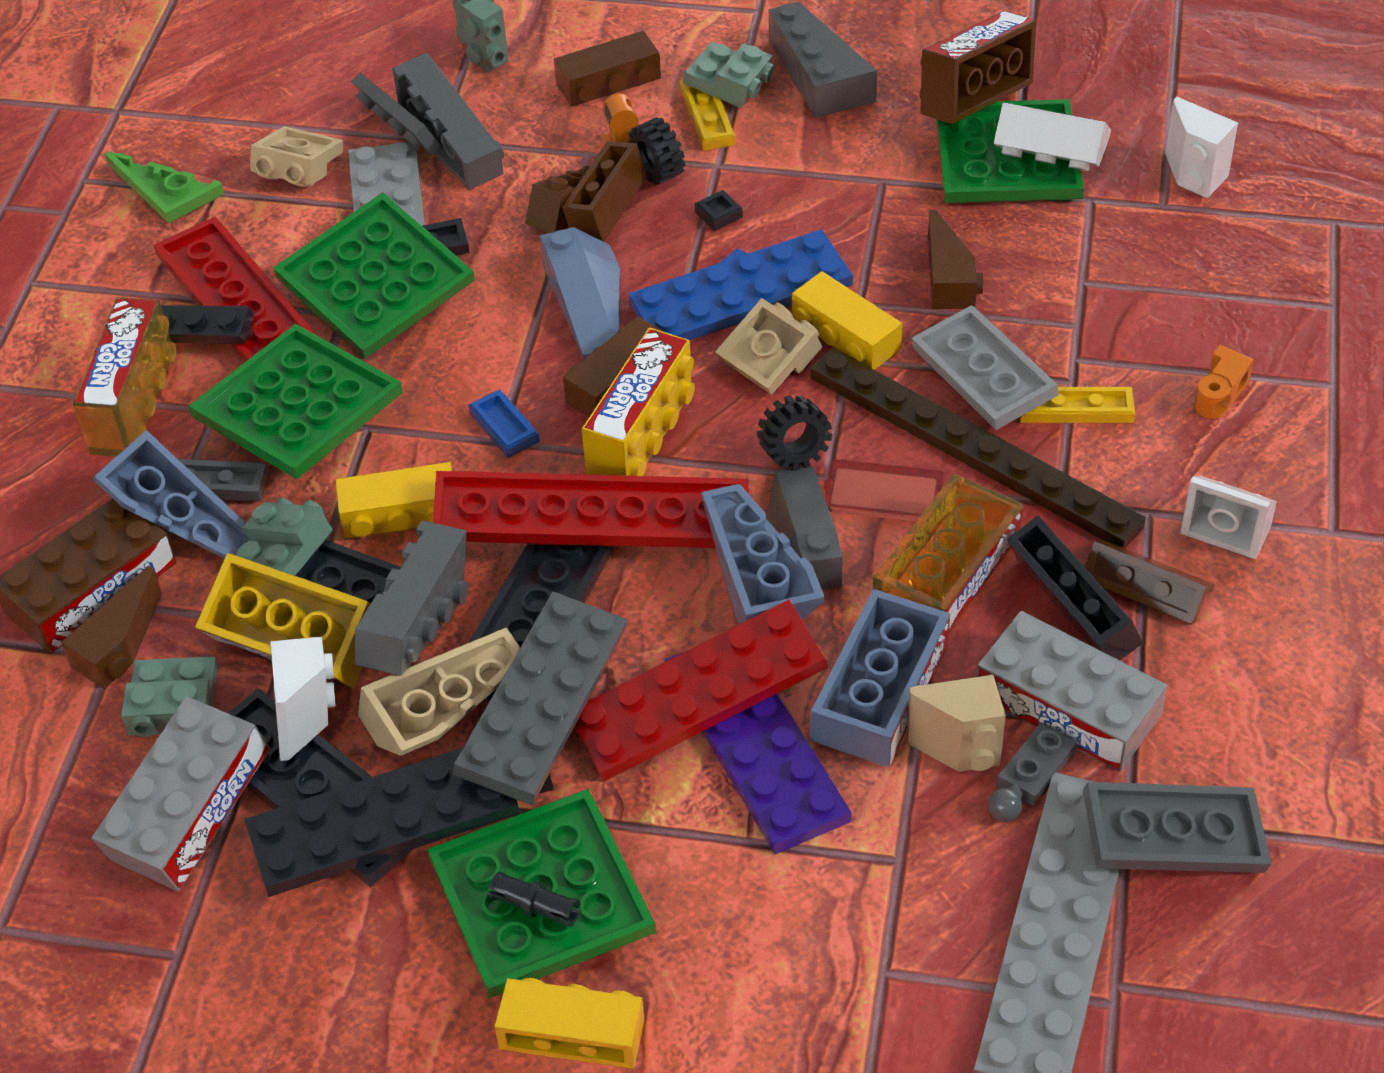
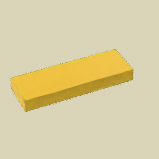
(708, 118)
(1085, 406)

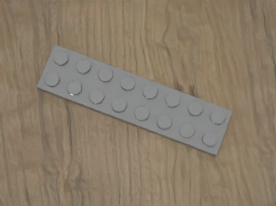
(1051, 944)

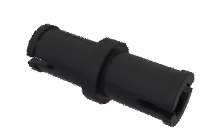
(534, 899)

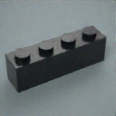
(1074, 590)

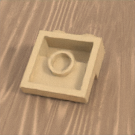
(294, 156)
(769, 345)

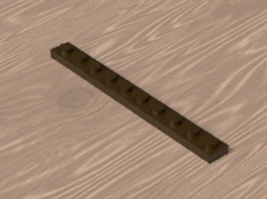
(978, 448)

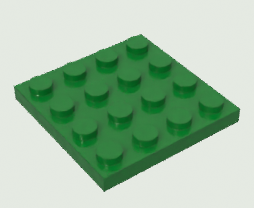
(979, 172)
(374, 274)
(296, 400)
(558, 846)

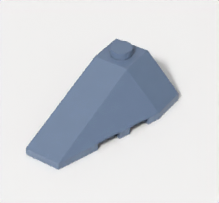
(585, 284)
(166, 492)
(757, 559)

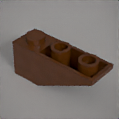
(548, 198)

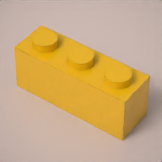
(847, 320)
(387, 500)
(570, 1022)

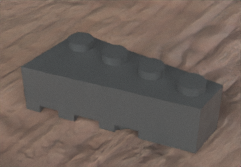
(820, 62)
(464, 141)
(414, 600)

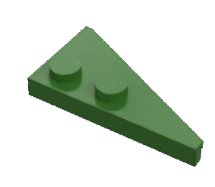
(163, 188)

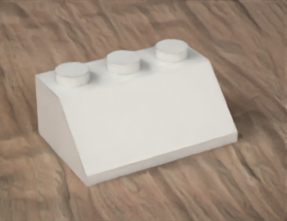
(1051, 136)

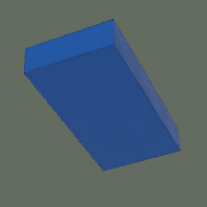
(504, 423)

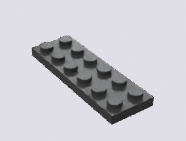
(540, 698)

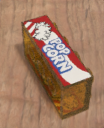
(124, 376)
(951, 547)

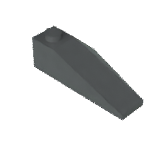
(803, 516)

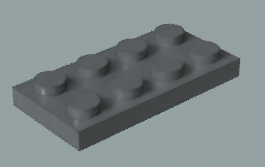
(1175, 827)

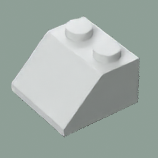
(1199, 147)
(1227, 516)
(301, 691)

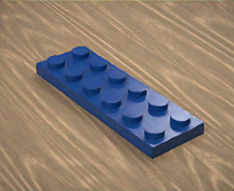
(729, 290)

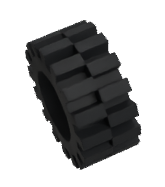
(658, 150)
(782, 420)

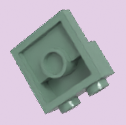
(483, 30)
(730, 73)
(284, 534)
(160, 688)

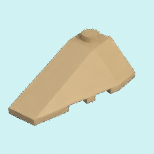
(434, 694)

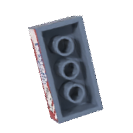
(868, 689)

